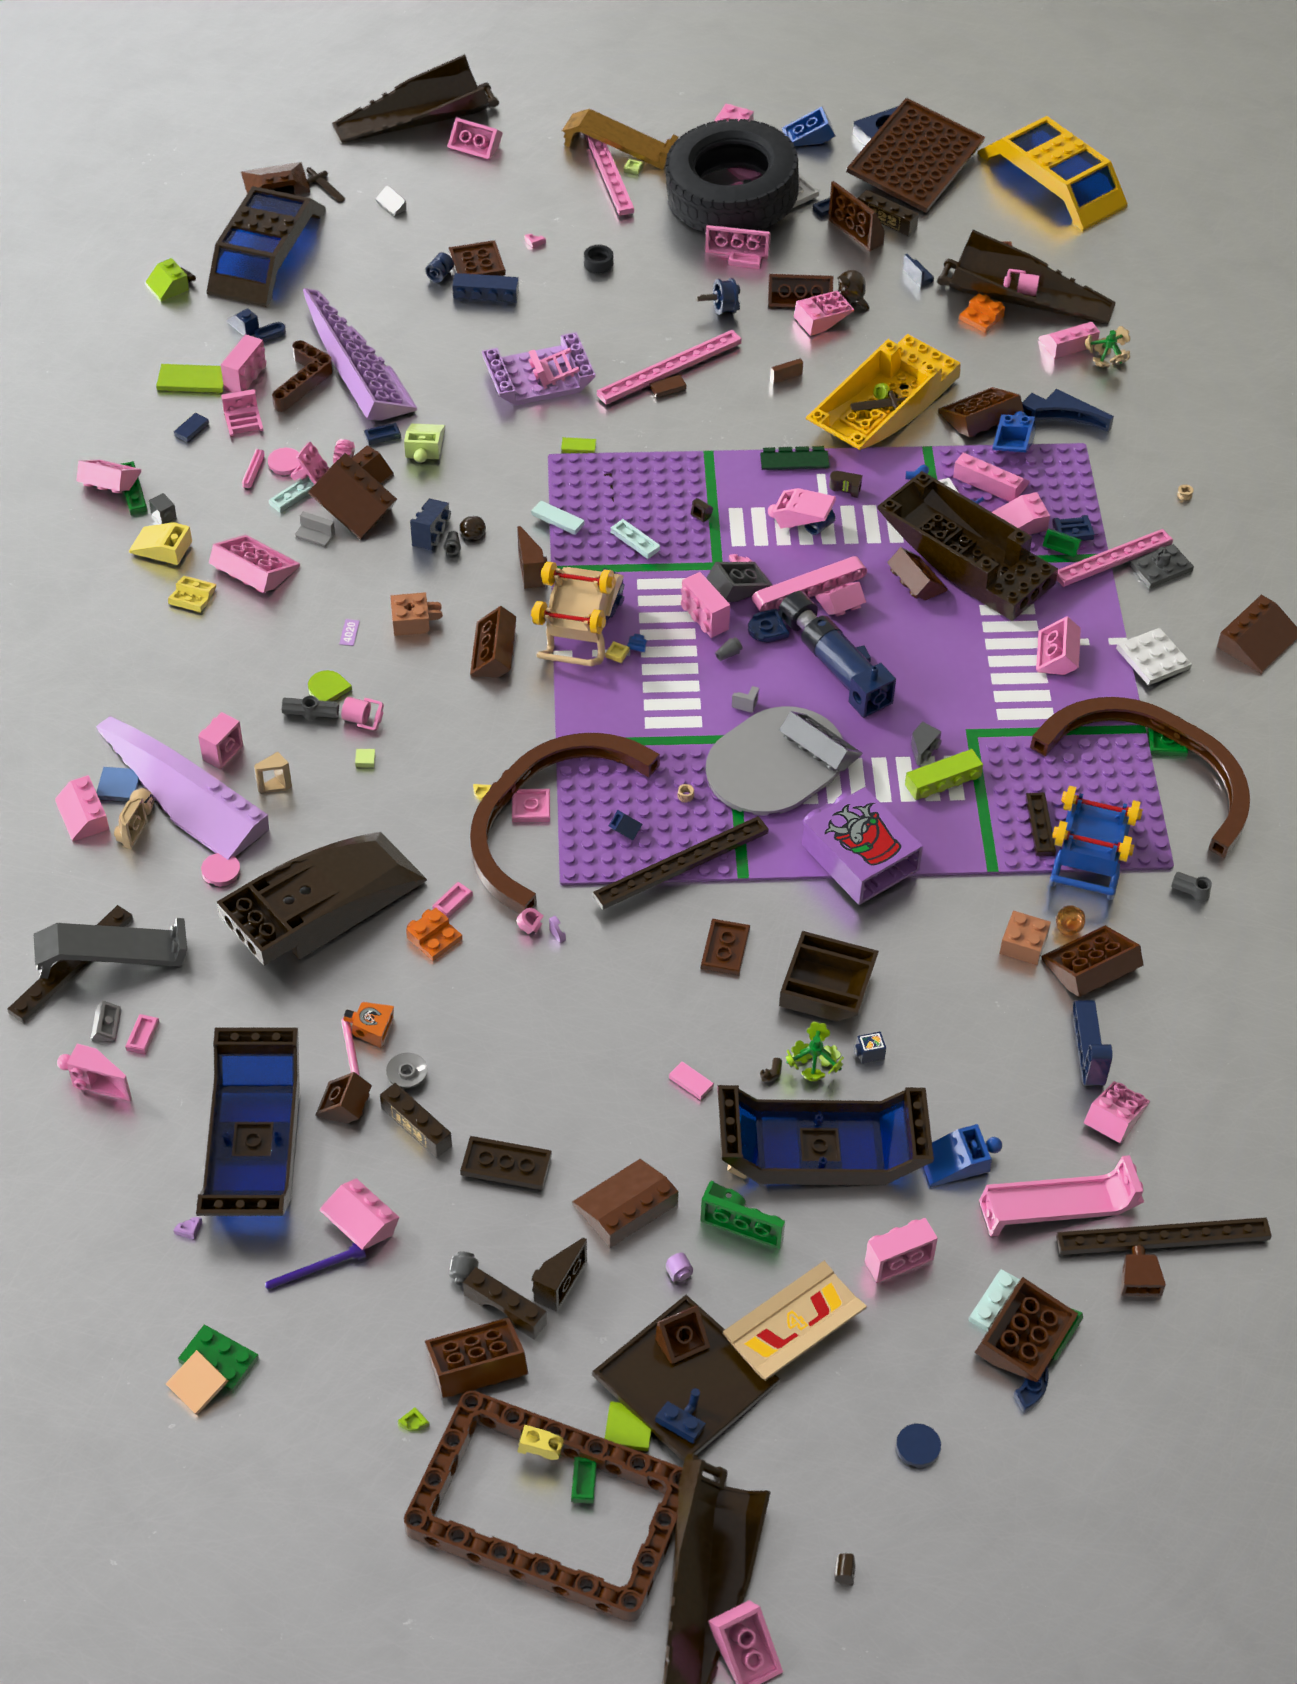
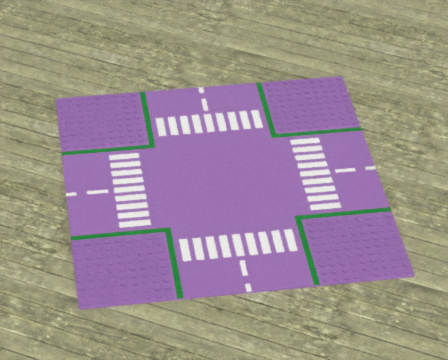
(949, 654)

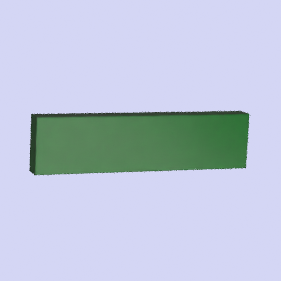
(135, 496)

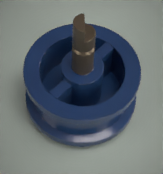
(724, 296)

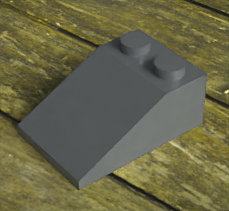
(737, 579)

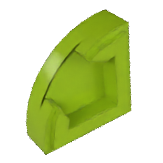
(413, 1421)

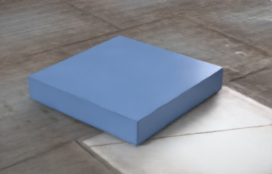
(117, 784)

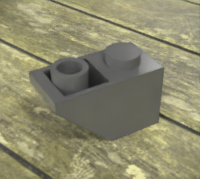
(924, 741)

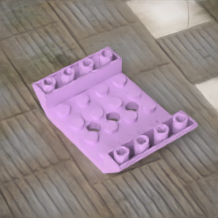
(516, 379)

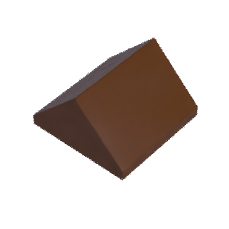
(682, 1335)

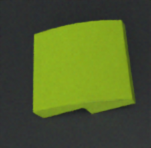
(626, 1428)

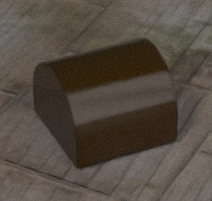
(701, 510)
(845, 1568)

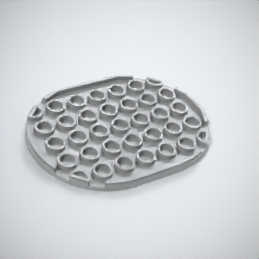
(761, 769)

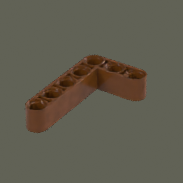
(317, 368)

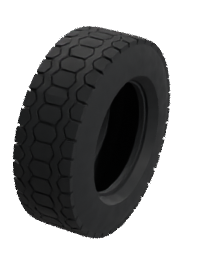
(728, 146)

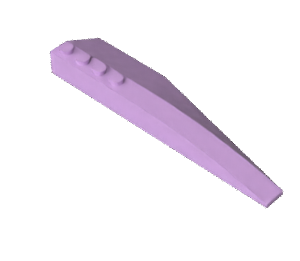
(365, 374)
(187, 792)

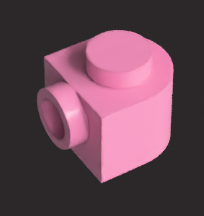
(529, 920)

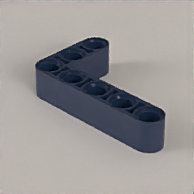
(1094, 1056)

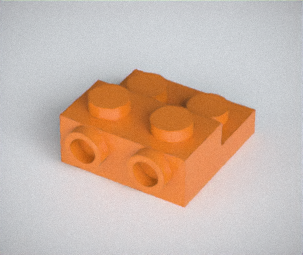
(982, 312)
(433, 933)

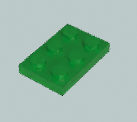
(223, 1353)

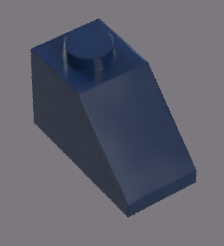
(244, 322)

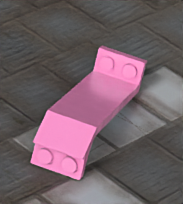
(1062, 1198)

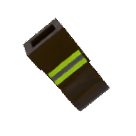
(846, 482)

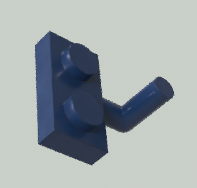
(682, 1421)

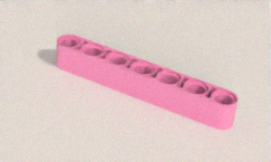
(811, 583)

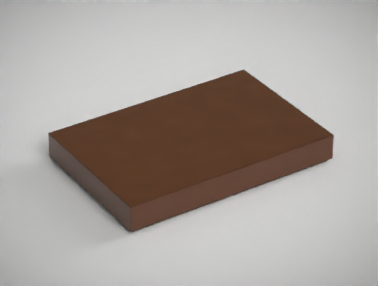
(725, 947)

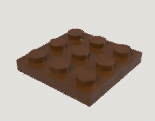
(478, 258)

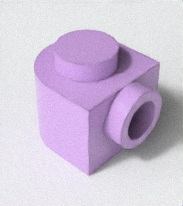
(679, 1267)

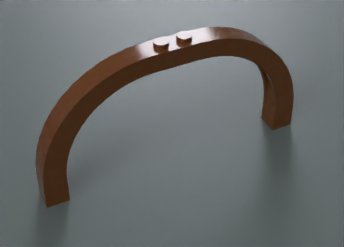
(1174, 728)
(548, 753)

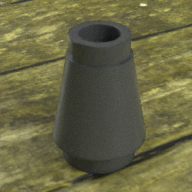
(452, 543)
(729, 649)

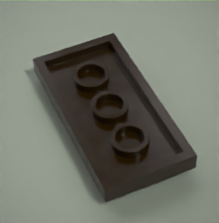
(506, 1162)

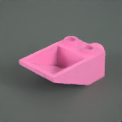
(801, 507)
(94, 1072)

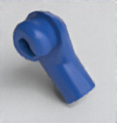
(911, 474)

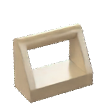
(281, 769)

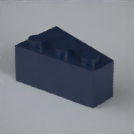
(429, 523)

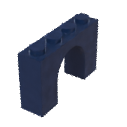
(867, 127)

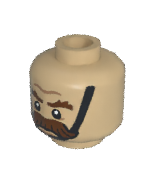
(148, 798)

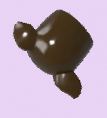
(853, 288)

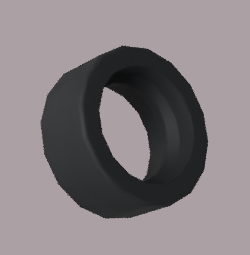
(598, 251)

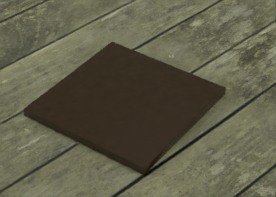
(646, 1380)

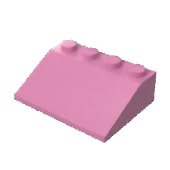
(252, 562)

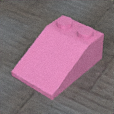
(1026, 513)
(746, 1644)

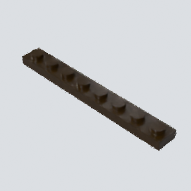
(59, 974)

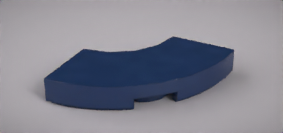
(1032, 1392)

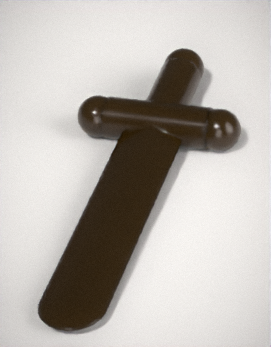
(319, 178)
(873, 404)

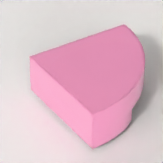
(535, 241)
(735, 558)

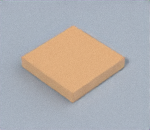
(197, 1382)

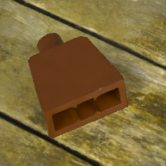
(1142, 1274)

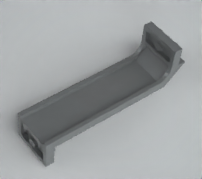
(109, 944)

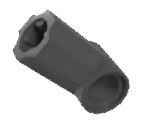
(1198, 887)

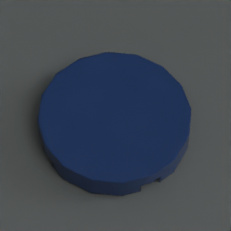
(918, 1445)

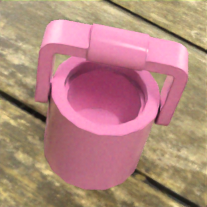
(1027, 282)
(359, 712)

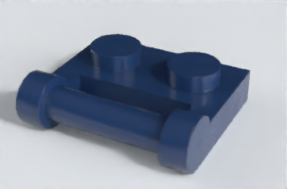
(1075, 527)

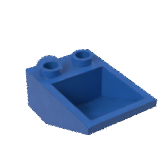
(1015, 433)
(956, 1161)

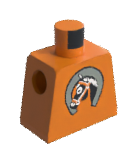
(370, 1022)

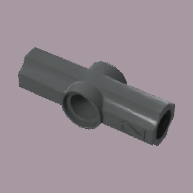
(310, 707)

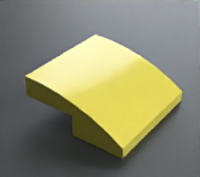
(192, 594)

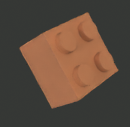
(1025, 937)

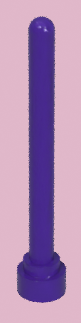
(353, 1252)

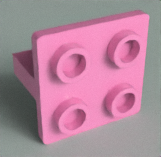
(310, 464)

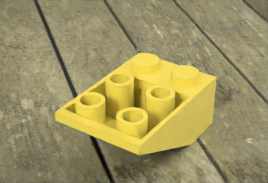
(163, 542)

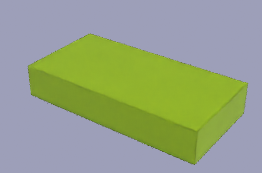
(578, 445)

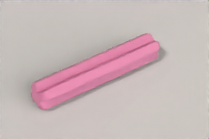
(253, 468)

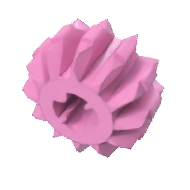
(342, 447)

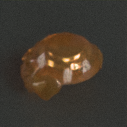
(1070, 920)

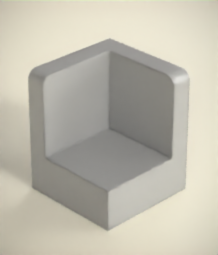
(744, 701)

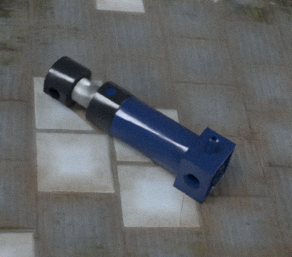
(869, 685)

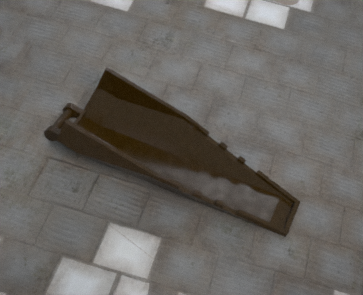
(421, 100)
(987, 262)
(711, 1566)

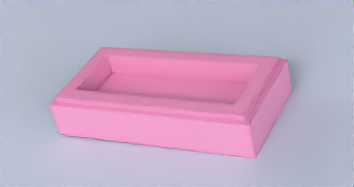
(745, 260)
(453, 899)
(142, 1034)
(691, 1080)

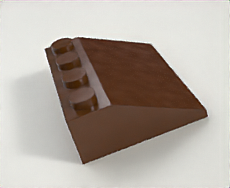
(855, 218)
(981, 410)
(352, 496)
(1259, 635)
(1094, 960)
(627, 1201)
(1026, 1331)
(476, 1357)

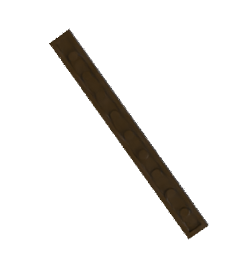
(680, 862)
(1163, 1236)

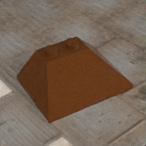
(277, 176)

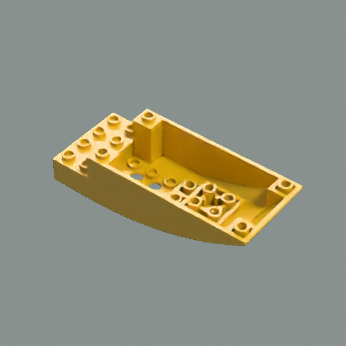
(908, 362)

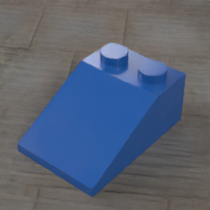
(810, 129)

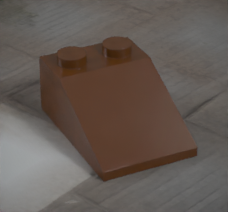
(530, 559)

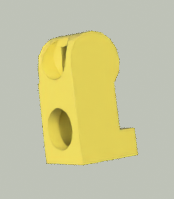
(540, 1443)

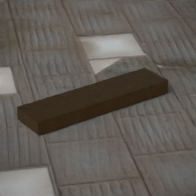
(1040, 824)

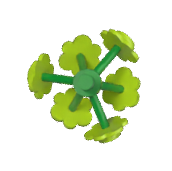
(815, 1048)

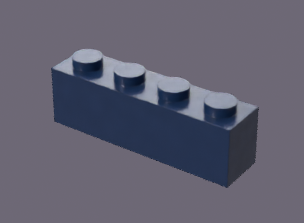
(485, 287)

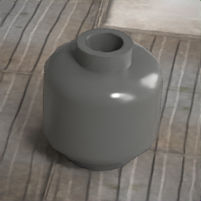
(462, 1266)

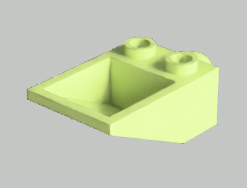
(423, 441)

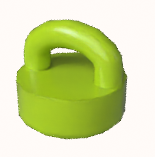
(881, 391)

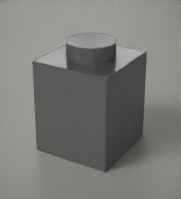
(162, 508)

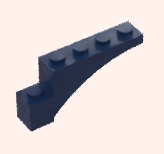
(1066, 407)

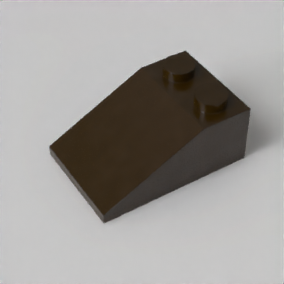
(558, 1275)

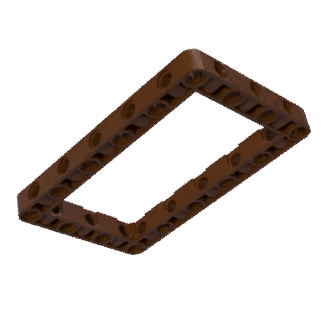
(524, 1565)

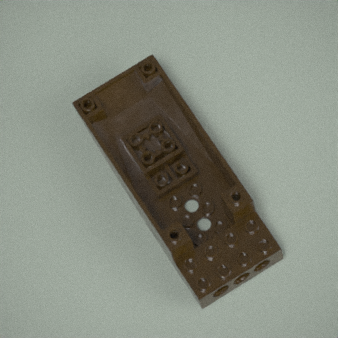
(957, 533)
(346, 885)

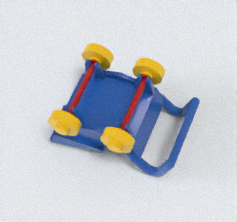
(1093, 840)

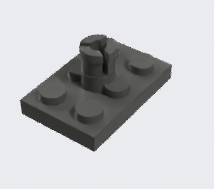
(1161, 566)

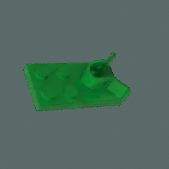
(734, 1217)

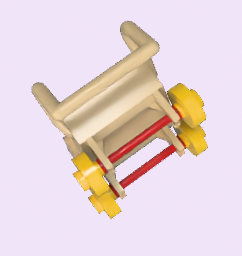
(576, 608)

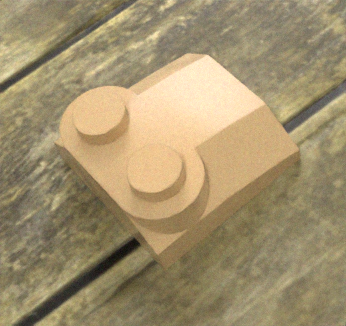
(131, 822)

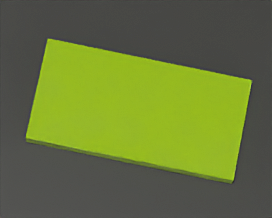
(190, 378)

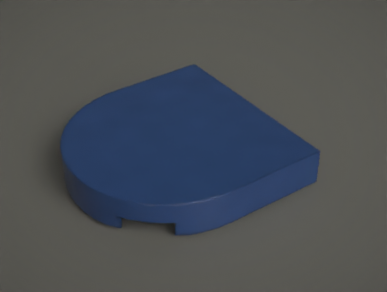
(767, 626)

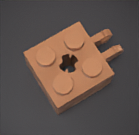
(412, 613)

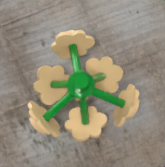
(1106, 344)

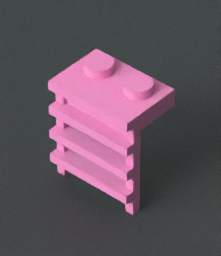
(543, 371)
(241, 412)

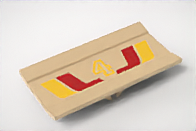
(793, 1320)

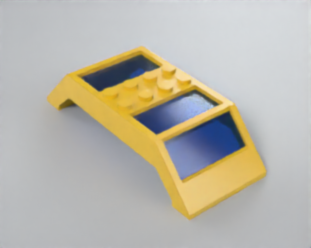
(1064, 167)

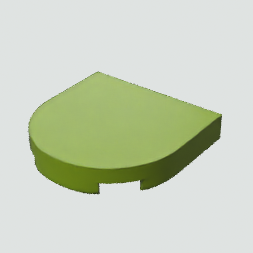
(328, 685)

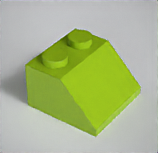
(167, 280)

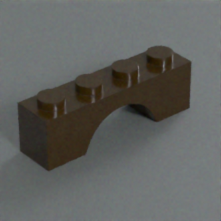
(523, 1313)

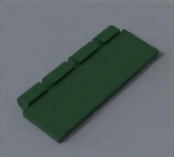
(798, 459)

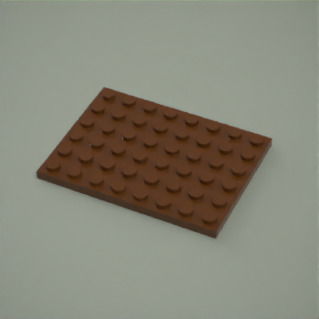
(915, 154)

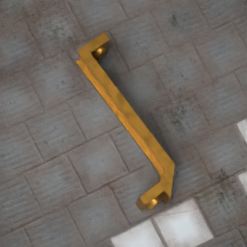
(618, 136)

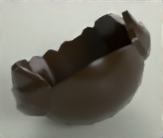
(472, 527)

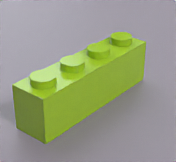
(943, 774)

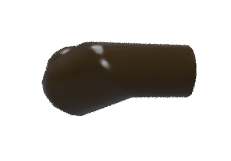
(773, 1073)

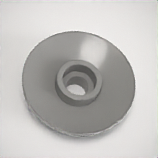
(403, 1064)

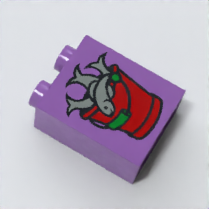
(861, 844)

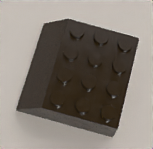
(827, 977)

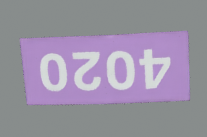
(349, 632)

